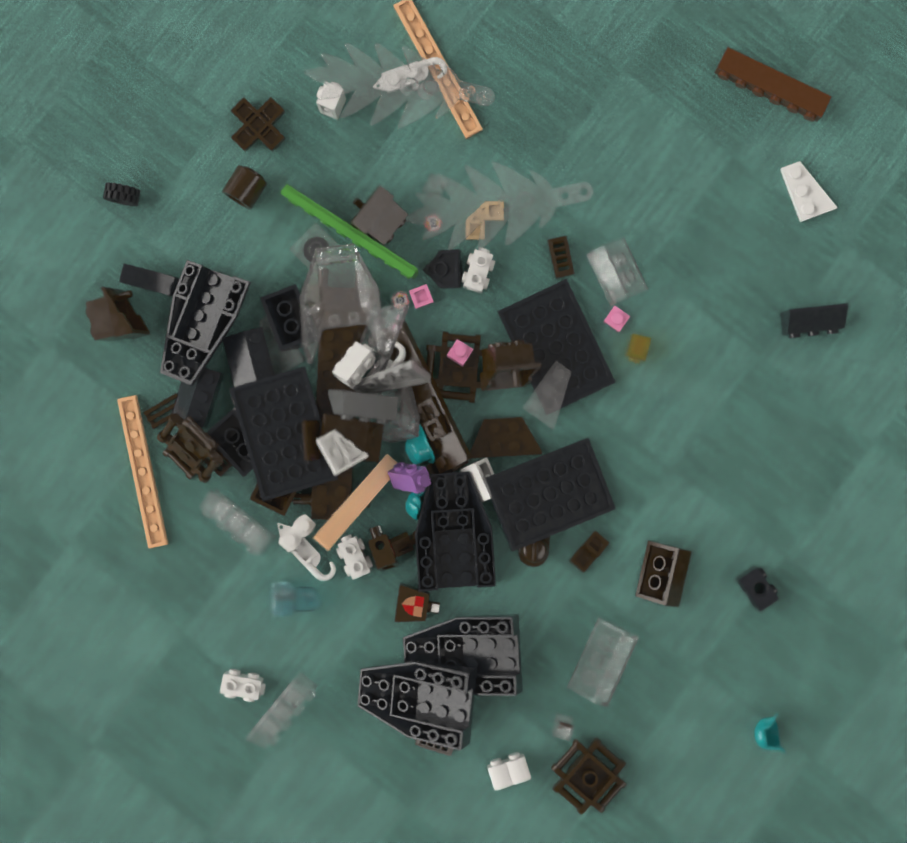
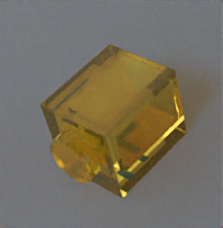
(637, 348)

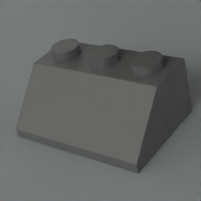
(363, 406)

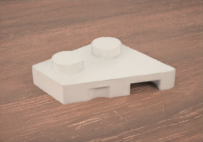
(339, 452)

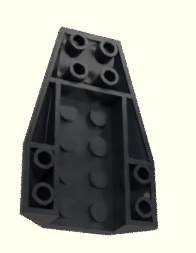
(200, 319)

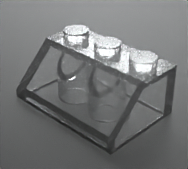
(617, 271)

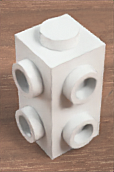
(480, 264)
(354, 364)
(352, 552)
(248, 686)

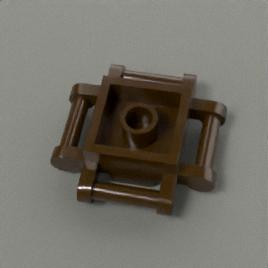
(451, 372)
(190, 445)
(589, 776)

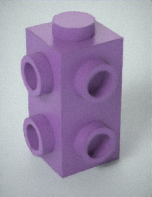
(409, 477)

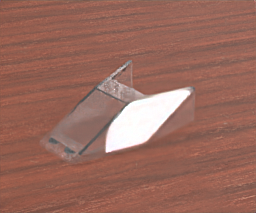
(337, 295)

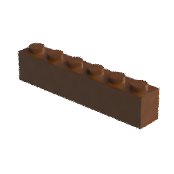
(772, 84)

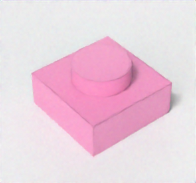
(421, 296)
(616, 319)
(460, 352)

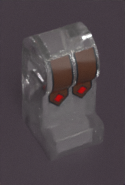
(563, 727)

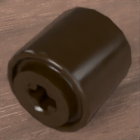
(244, 186)

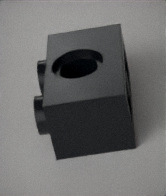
(747, 582)

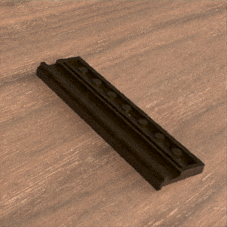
(449, 449)

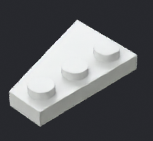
(805, 192)

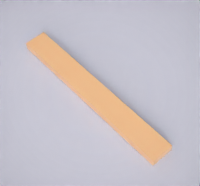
(427, 49)
(142, 471)

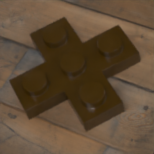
(258, 124)

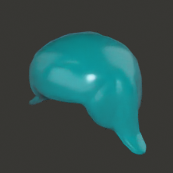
(414, 504)
(767, 734)

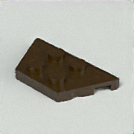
(504, 438)

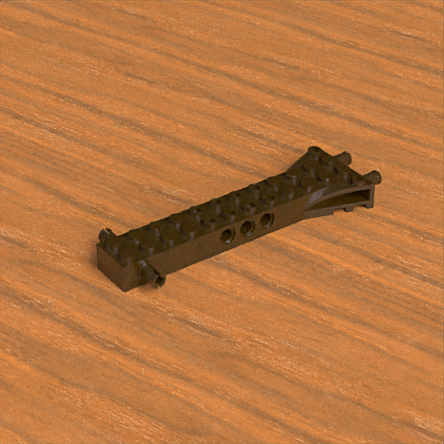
(333, 346)

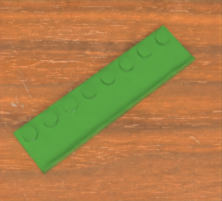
(345, 229)

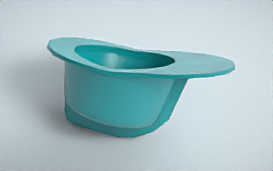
(419, 449)

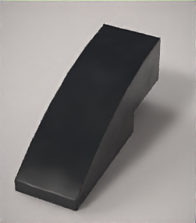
(148, 280)

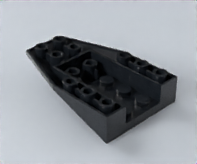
(454, 536)
(477, 642)
(422, 700)

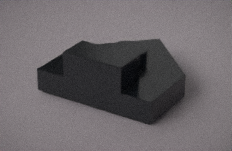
(446, 269)

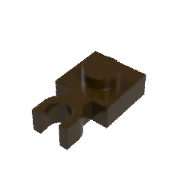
(403, 543)

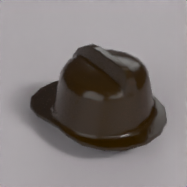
(535, 553)

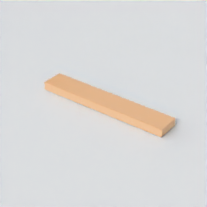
(355, 503)

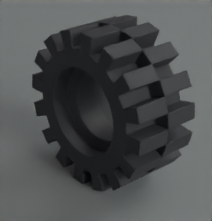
(121, 194)

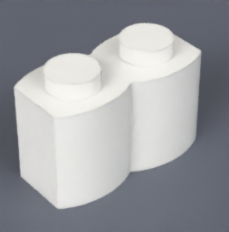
(293, 537)
(508, 771)

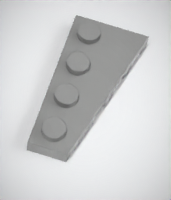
(394, 378)

